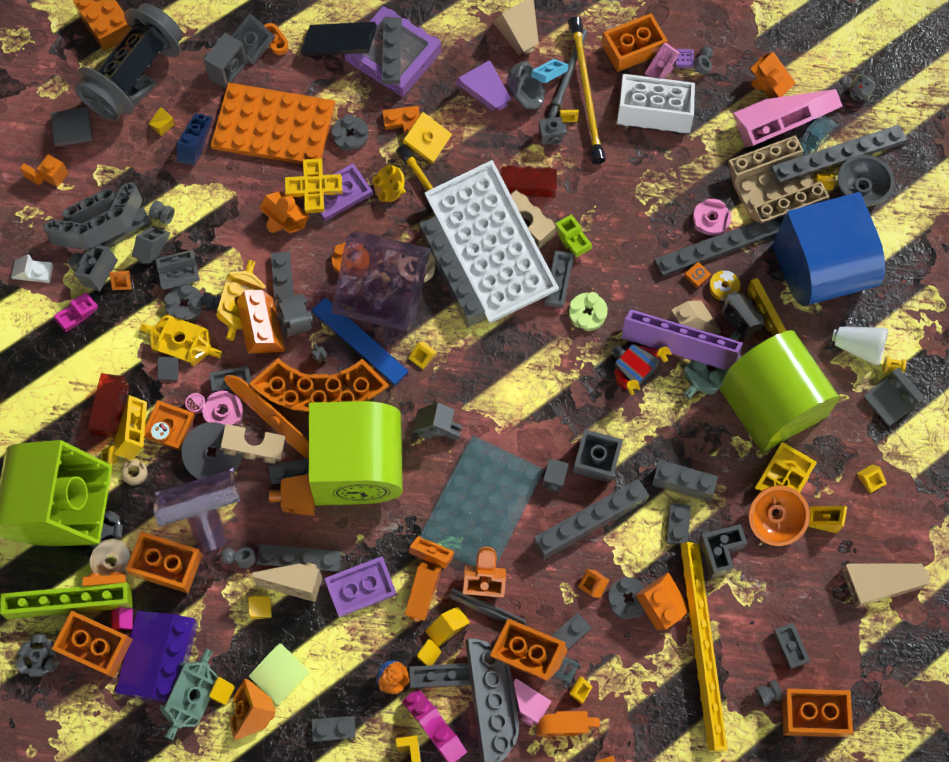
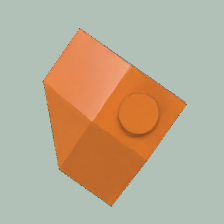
(252, 711)

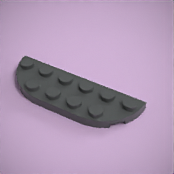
(492, 701)

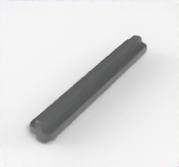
(484, 607)

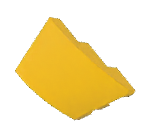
(787, 469)

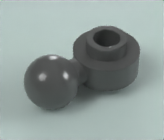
(702, 63)
(244, 557)

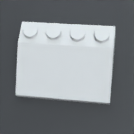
(656, 103)

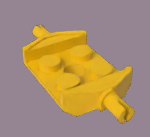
(234, 286)
(191, 349)

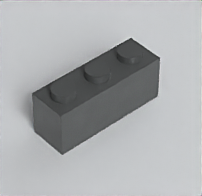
(684, 480)

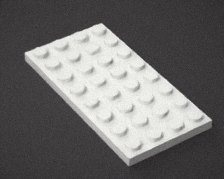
(491, 241)

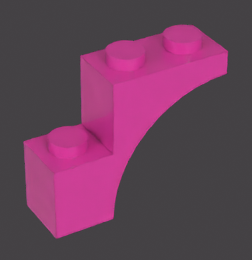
(434, 726)

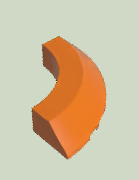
(296, 390)

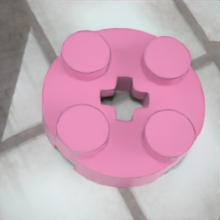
(707, 226)
(230, 402)

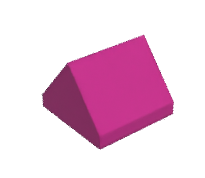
(122, 619)

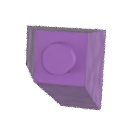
(485, 86)

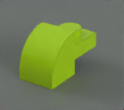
(572, 236)

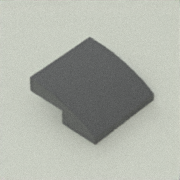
(71, 126)
(177, 269)

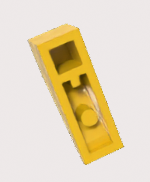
(131, 429)

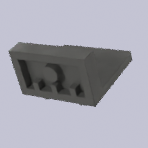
(894, 397)

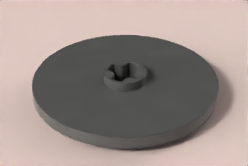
(196, 449)

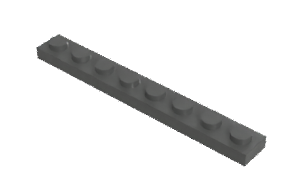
(837, 154)
(717, 246)

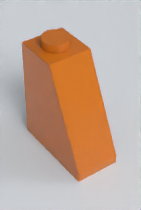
(423, 591)

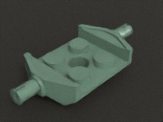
(702, 379)
(179, 708)

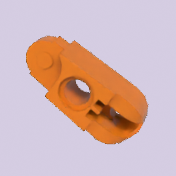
(566, 724)

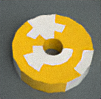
(727, 278)

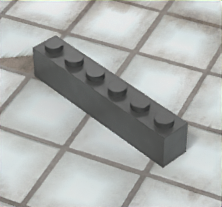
(452, 272)
(590, 519)

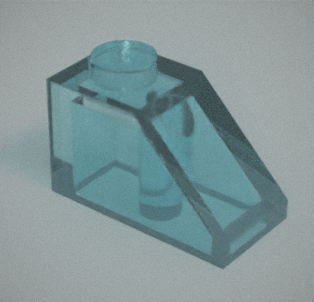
(819, 132)

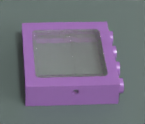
(417, 53)

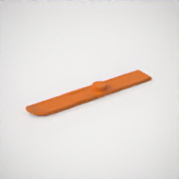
(268, 414)

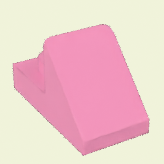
(663, 62)

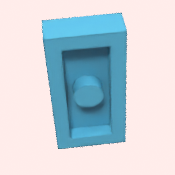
(549, 70)

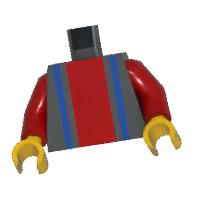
(636, 365)

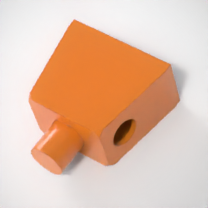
(295, 496)

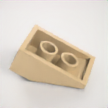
(294, 580)

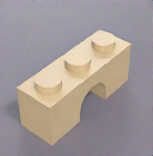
(541, 227)
(234, 442)

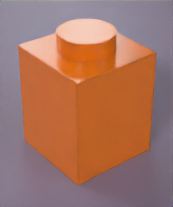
(52, 170)

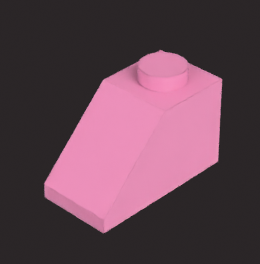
(530, 703)

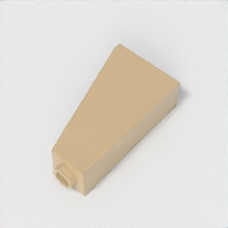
(882, 581)

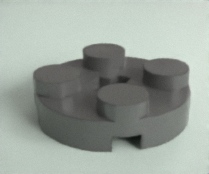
(347, 124)
(179, 294)
(616, 600)

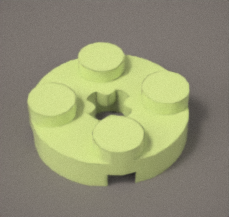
(586, 321)

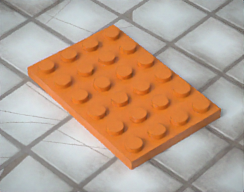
(273, 124)

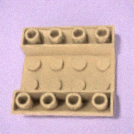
(760, 192)

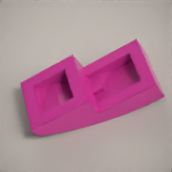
(76, 313)

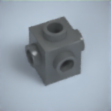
(551, 130)

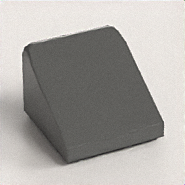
(168, 368)

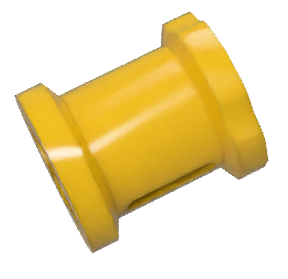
(891, 364)

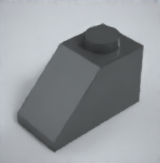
(150, 244)

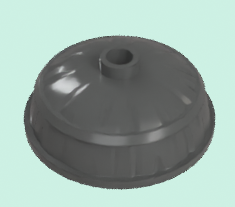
(868, 173)

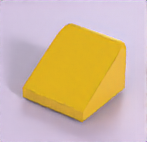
(569, 115)
(422, 355)
(872, 478)
(259, 607)
(428, 653)
(221, 691)

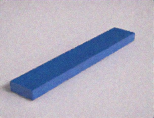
(360, 342)

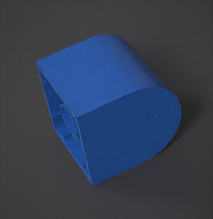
(829, 250)

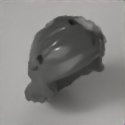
(524, 88)

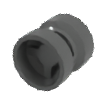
(161, 212)
(768, 693)

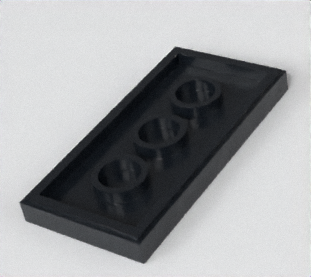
(339, 38)

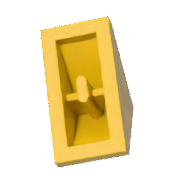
(827, 518)
(447, 626)

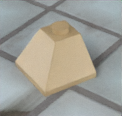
(694, 315)

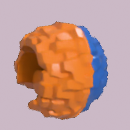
(392, 677)

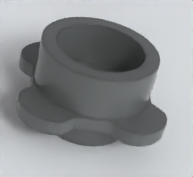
(319, 354)

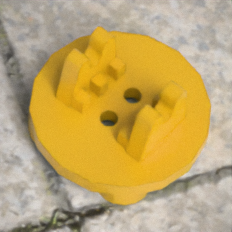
(389, 183)

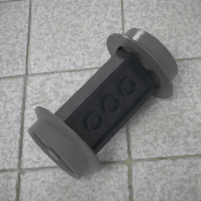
(149, 34)

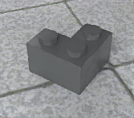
(718, 545)

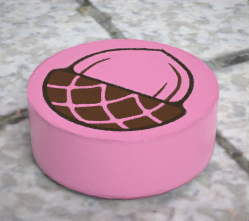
(195, 403)

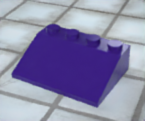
(155, 655)

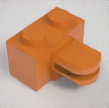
(484, 577)

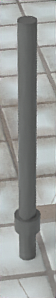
(557, 101)

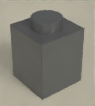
(555, 475)

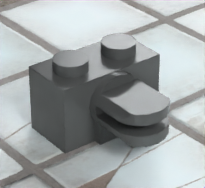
(93, 267)
(436, 421)

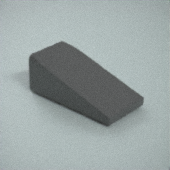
(141, 89)

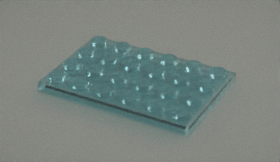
(482, 501)

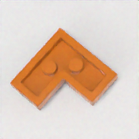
(401, 118)

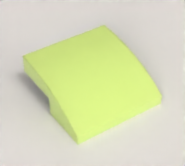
(279, 674)

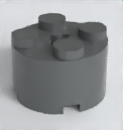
(293, 315)

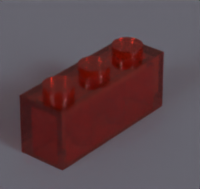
(530, 180)
(108, 405)

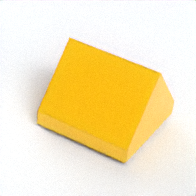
(827, 180)

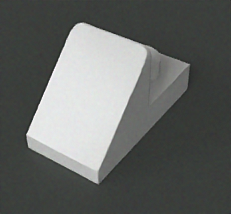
(31, 270)

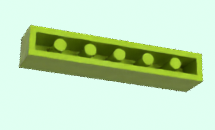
(63, 600)

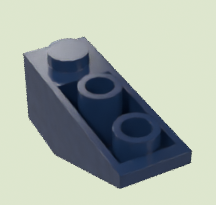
(193, 139)

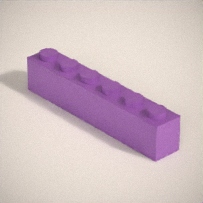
(681, 340)

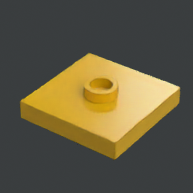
(427, 137)

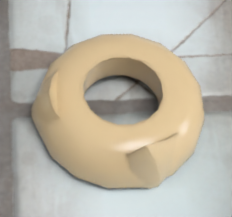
(139, 478)

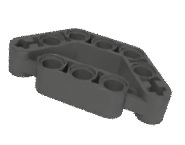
(95, 218)

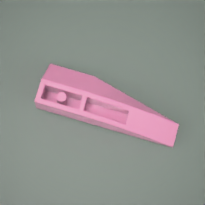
(782, 114)

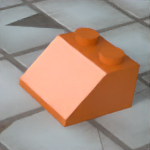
(663, 602)

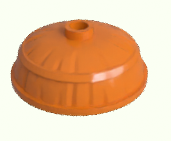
(789, 522)

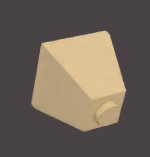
(519, 27)

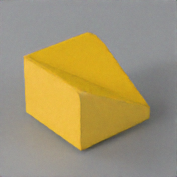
(161, 122)

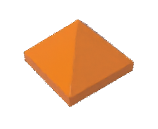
(120, 280)

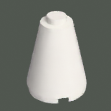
(862, 342)

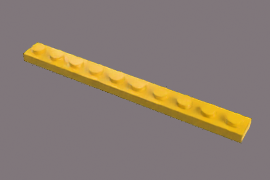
(703, 647)

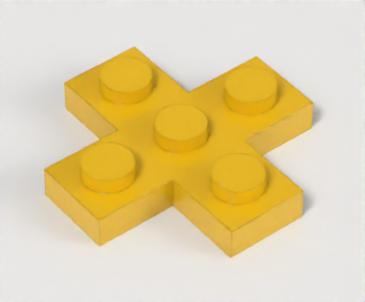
(313, 185)

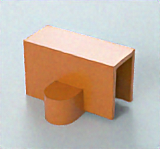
(771, 76)
(283, 213)

